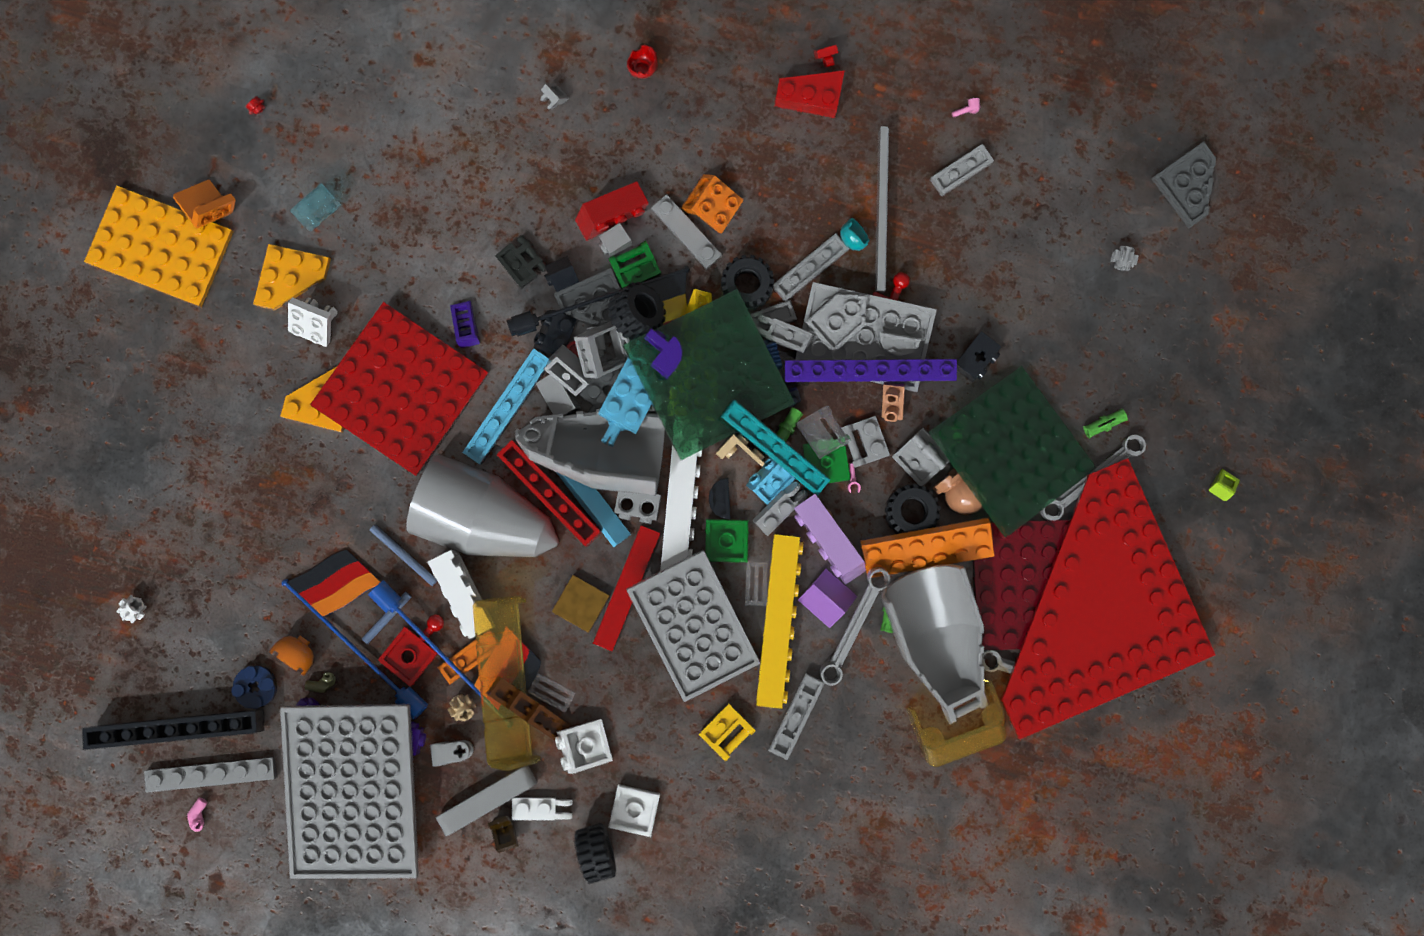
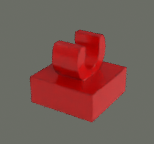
(826, 55)

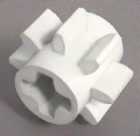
(131, 609)

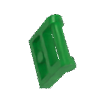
(638, 271)

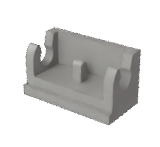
(557, 396)

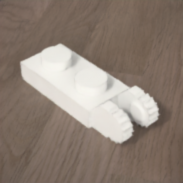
(539, 808)

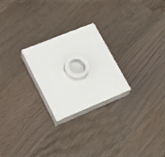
(634, 810)

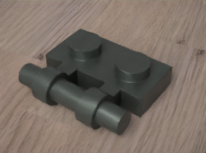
(517, 266)

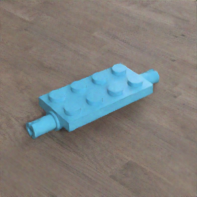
(625, 404)

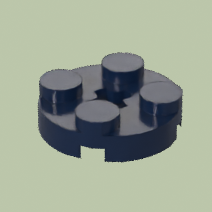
(242, 691)

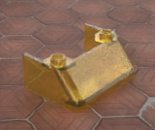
(941, 751)

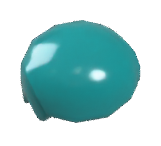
(854, 235)

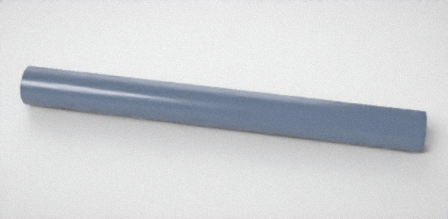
(403, 555)

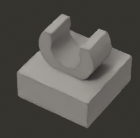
(554, 94)

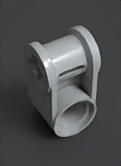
(447, 752)

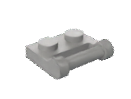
(871, 439)

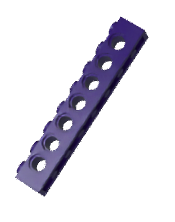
(870, 370)

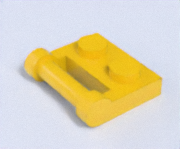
(721, 727)

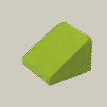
(1224, 485)

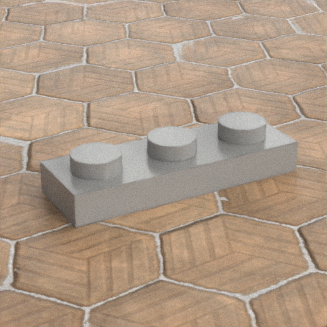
(962, 170)

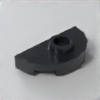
(719, 498)

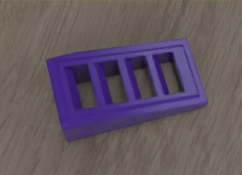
(466, 337)

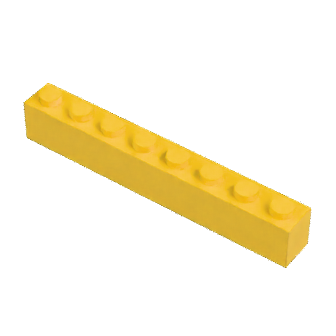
(778, 621)

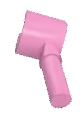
(973, 107)
(853, 479)

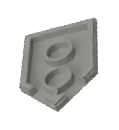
(839, 319)

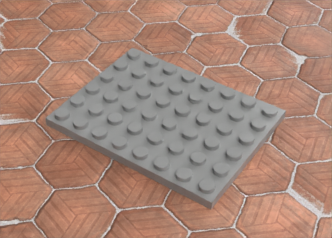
(349, 791)

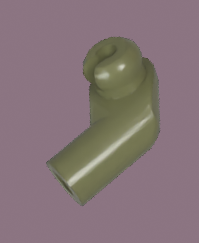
(322, 685)

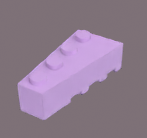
(831, 540)

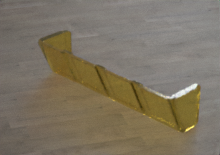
(502, 655)

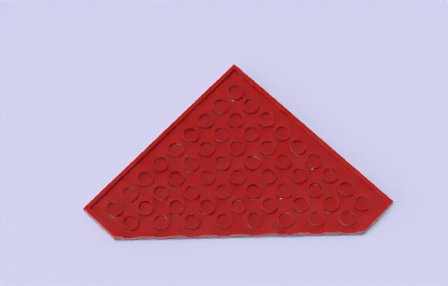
(1107, 613)

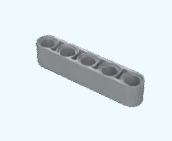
(486, 800)

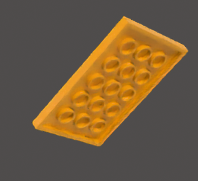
(158, 246)

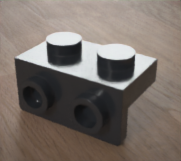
(554, 333)

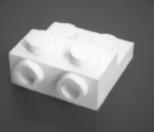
(583, 746)

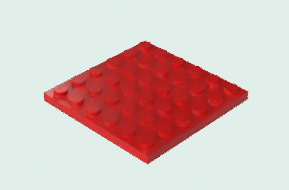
(399, 389)

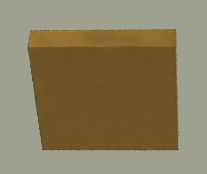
(580, 603)

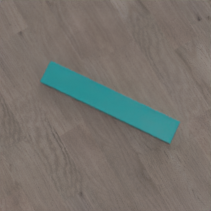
(775, 447)

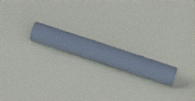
(384, 620)

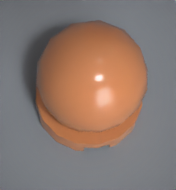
(958, 494)

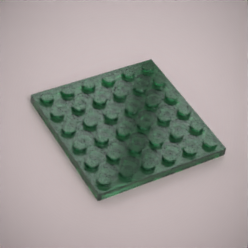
(718, 364)
(1012, 451)

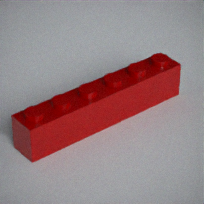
(549, 493)

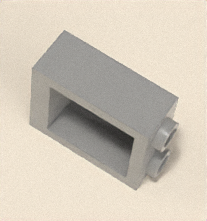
(589, 354)

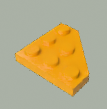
(287, 275)
(298, 406)

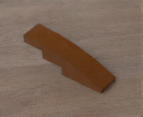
(526, 708)

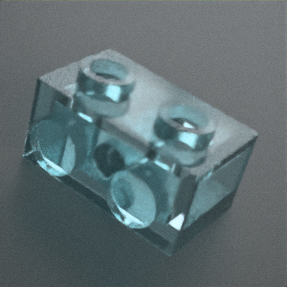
(315, 207)

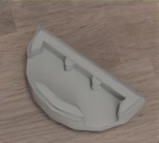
(898, 344)

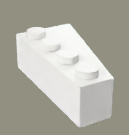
(457, 588)

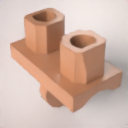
(893, 401)

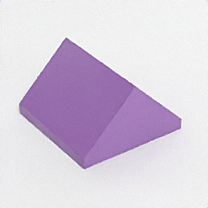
(827, 598)

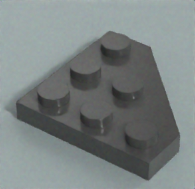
(1189, 184)
(590, 288)

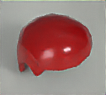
(642, 62)

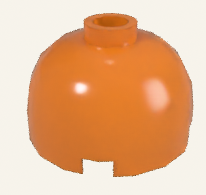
(294, 653)

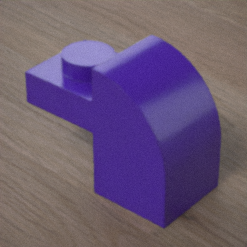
(669, 355)

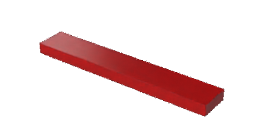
(620, 601)

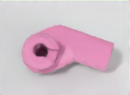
(195, 815)

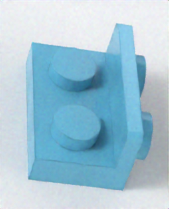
(769, 481)

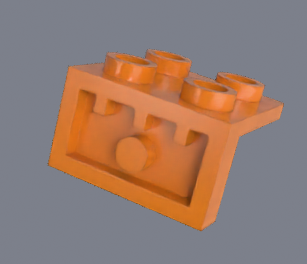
(713, 202)
(204, 203)

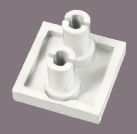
(310, 321)

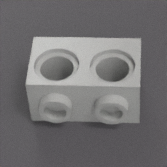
(638, 502)

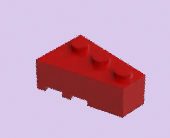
(811, 93)
(611, 209)

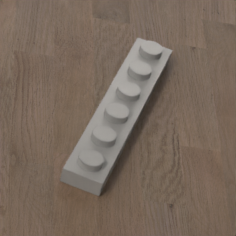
(210, 774)

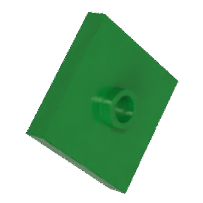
(832, 465)
(726, 540)

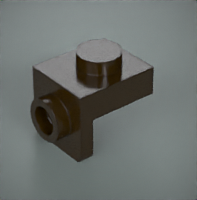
(503, 833)

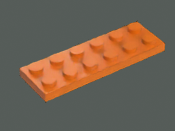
(929, 547)

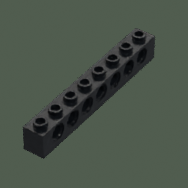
(173, 729)

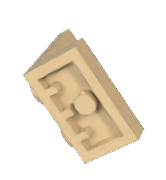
(729, 448)

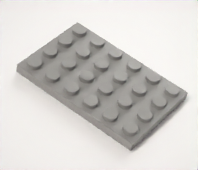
(881, 316)
(693, 625)

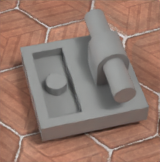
(921, 457)

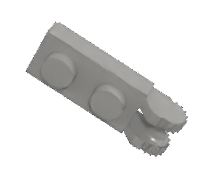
(785, 334)
(780, 508)

